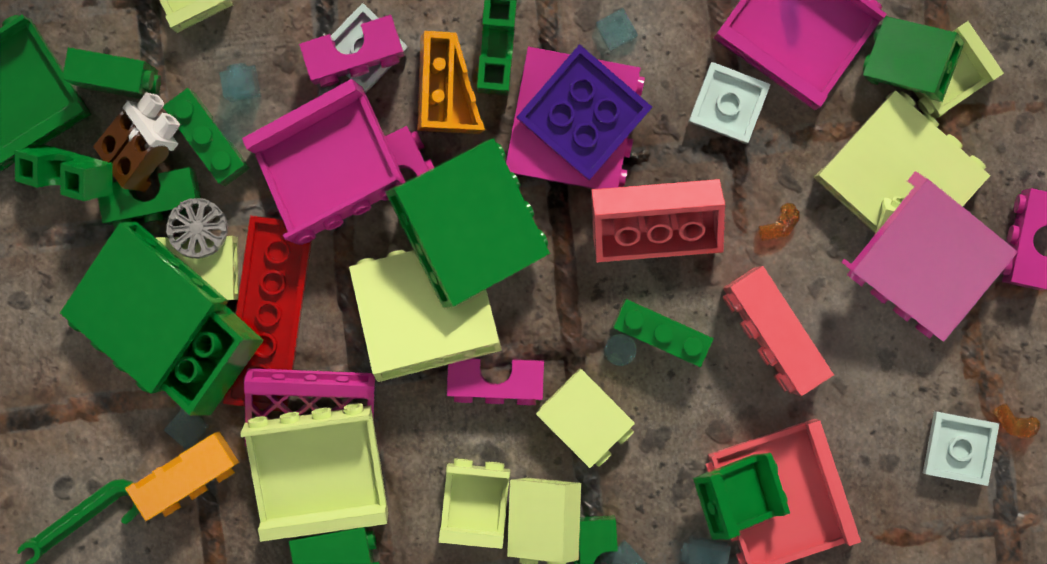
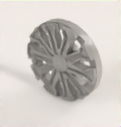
(197, 228)

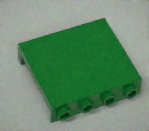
(33, 95)
(468, 223)
(141, 305)

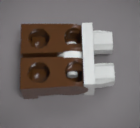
(138, 141)

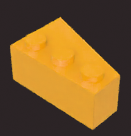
(444, 87)
(183, 477)

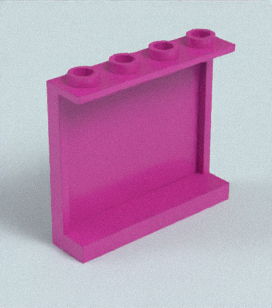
(800, 41)
(533, 157)
(325, 161)
(931, 259)

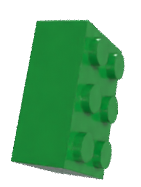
(211, 363)

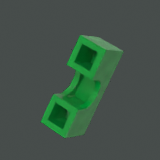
(497, 47)
(206, 138)
(77, 174)
(126, 206)
(662, 332)
(596, 537)

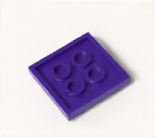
(584, 112)

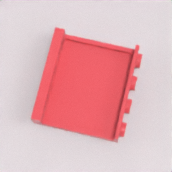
(814, 492)

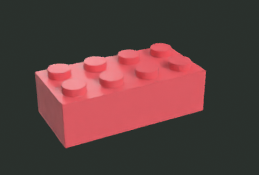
(658, 220)
(777, 331)

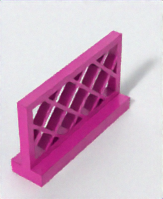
(304, 385)

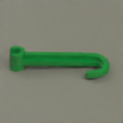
(77, 517)

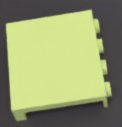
(889, 151)
(407, 324)
(316, 472)

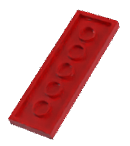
(270, 301)

